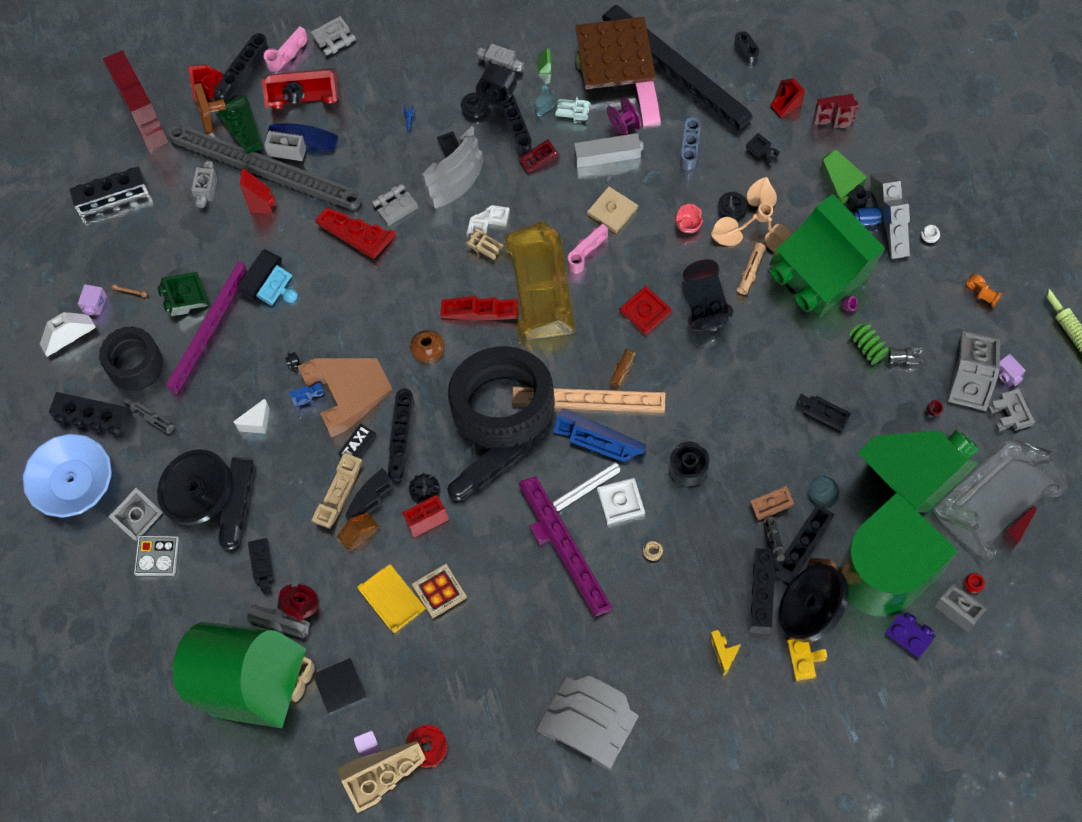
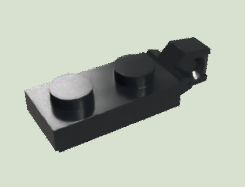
(824, 411)
(261, 563)

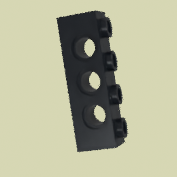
(102, 196)
(64, 403)
(804, 543)
(762, 591)

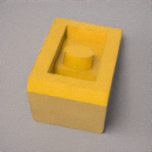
(724, 656)

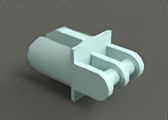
(573, 109)

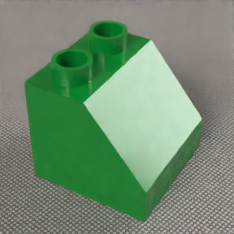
(921, 464)

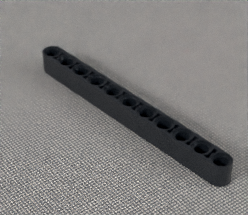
(690, 77)

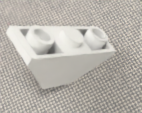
(64, 330)

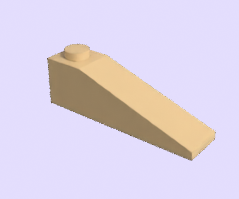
(376, 773)

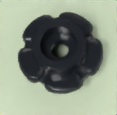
(292, 360)

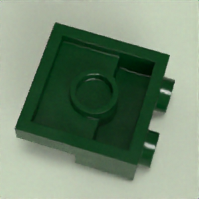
(182, 293)

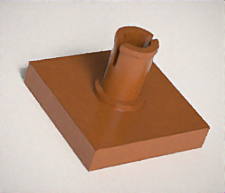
(205, 108)

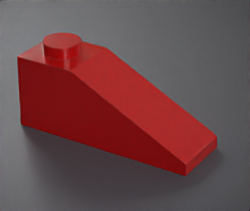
(256, 193)

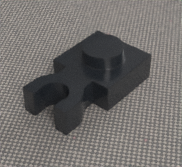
(761, 146)

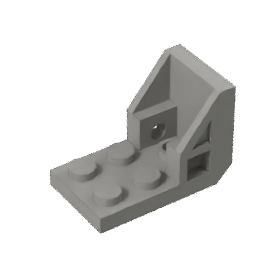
(975, 371)

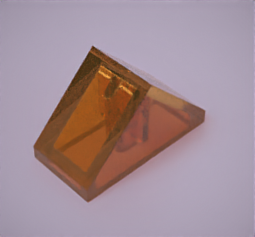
(357, 530)

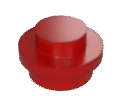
(974, 583)

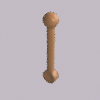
(143, 293)

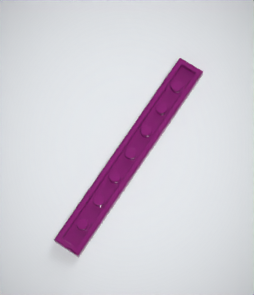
(206, 329)
(565, 546)

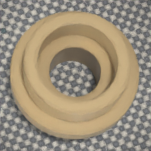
(652, 545)

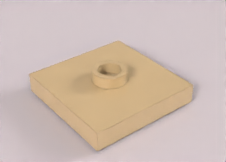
(612, 209)

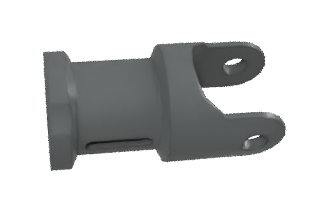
(904, 355)

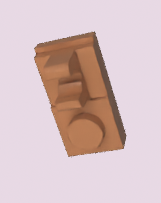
(772, 503)

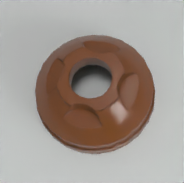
(429, 353)

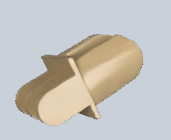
(485, 245)

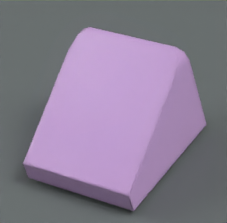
(366, 744)

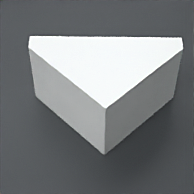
(255, 419)

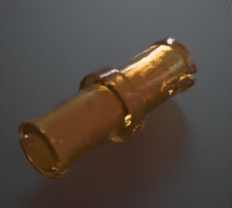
(622, 368)

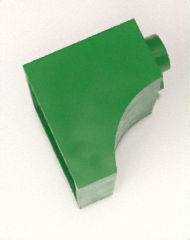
(826, 257)

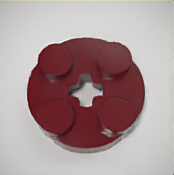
(296, 609)

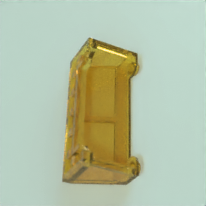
(541, 282)

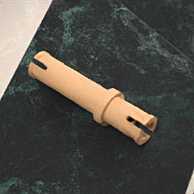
(748, 274)

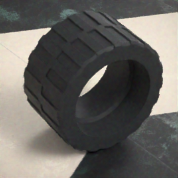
(119, 342)

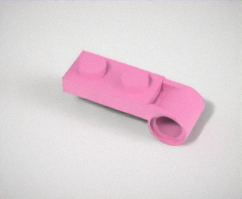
(276, 59)
(584, 247)

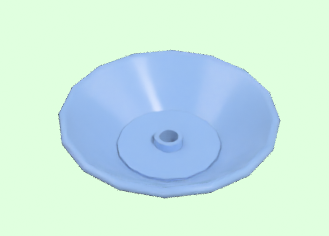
(58, 461)

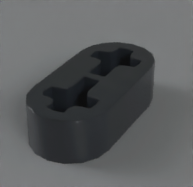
(749, 45)

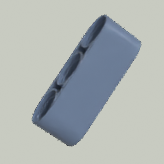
(690, 150)

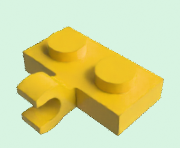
(803, 659)

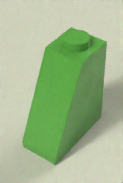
(841, 175)

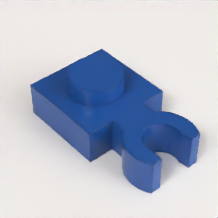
(303, 395)

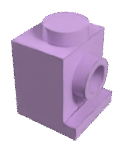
(1010, 371)

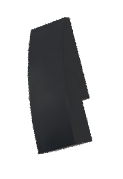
(369, 495)

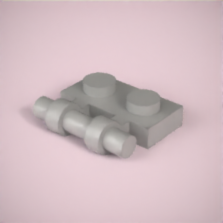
(331, 31)
(397, 208)

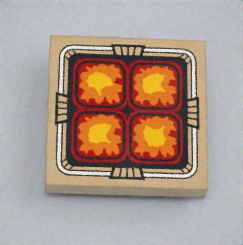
(439, 591)

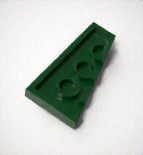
(242, 124)

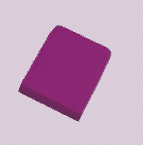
(539, 533)

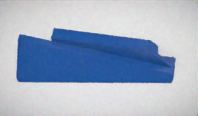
(597, 437)

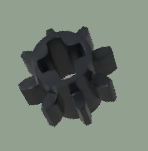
(293, 92)

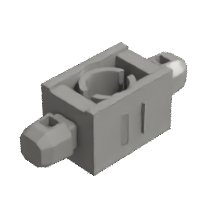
(500, 56)
(202, 175)

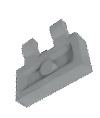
(1016, 408)

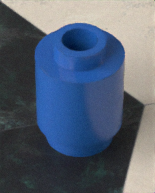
(868, 216)

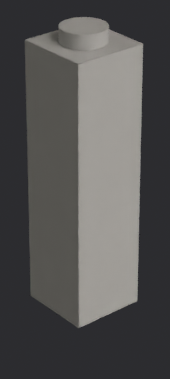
(608, 150)

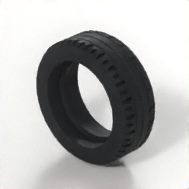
(491, 364)

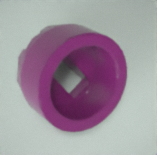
(849, 303)

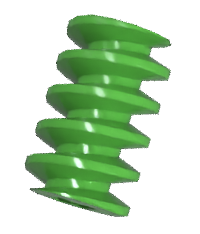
(868, 343)

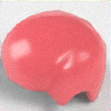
(688, 218)

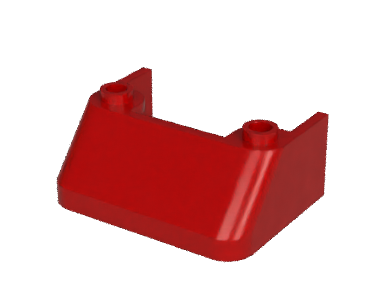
(316, 84)

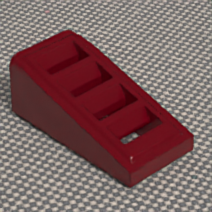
(541, 161)
(1017, 530)

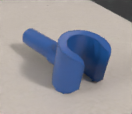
(408, 114)

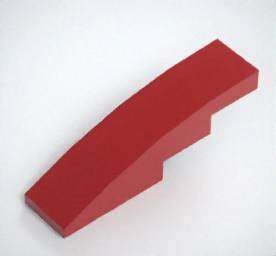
(479, 309)

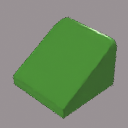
(544, 62)

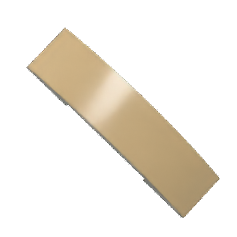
(338, 492)

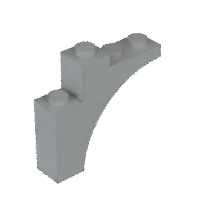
(894, 210)

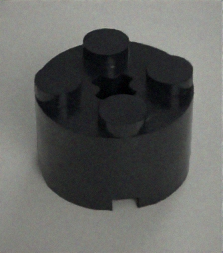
(496, 85)
(690, 474)

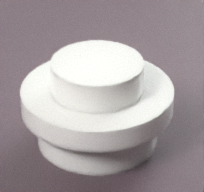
(930, 234)

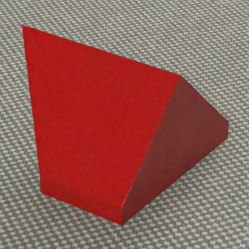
(207, 77)
(788, 96)

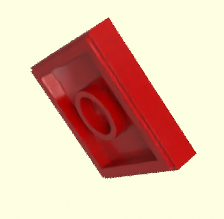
(645, 310)

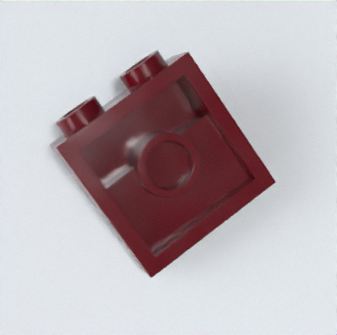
(836, 109)

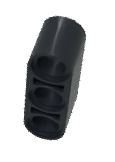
(258, 274)

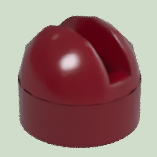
(937, 410)

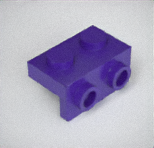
(911, 633)

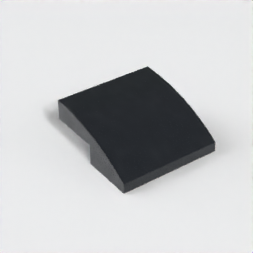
(339, 685)

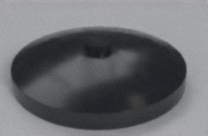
(194, 487)
(813, 603)

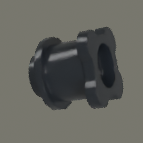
(859, 197)

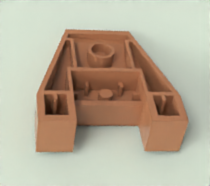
(354, 384)

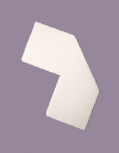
(492, 215)

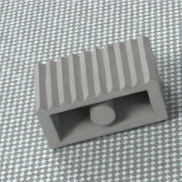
(285, 146)

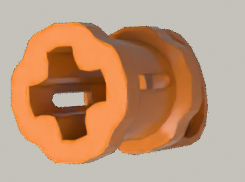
(979, 285)

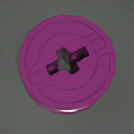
(618, 120)

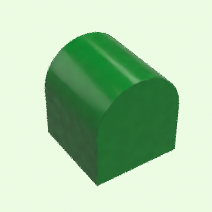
(894, 559)
(237, 672)

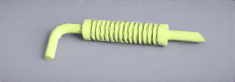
(1067, 320)

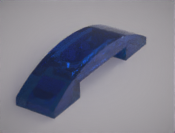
(313, 136)

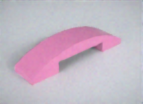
(648, 103)

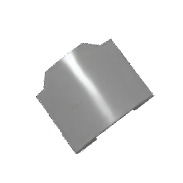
(455, 173)
(589, 719)

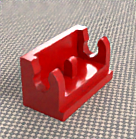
(425, 516)

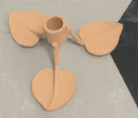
(764, 197)

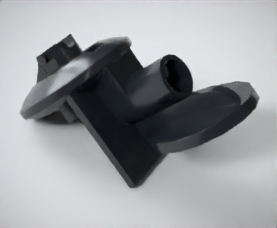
(705, 296)

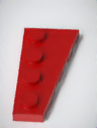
(362, 236)

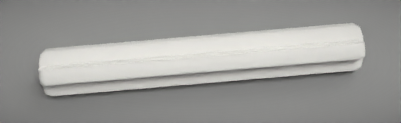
(586, 486)

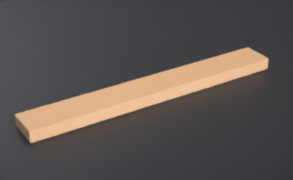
(596, 399)

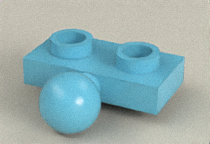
(275, 286)

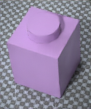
(92, 300)

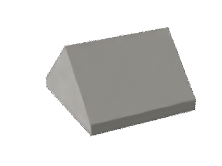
(134, 514)
(960, 607)

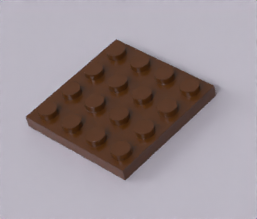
(615, 52)

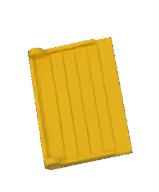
(391, 598)

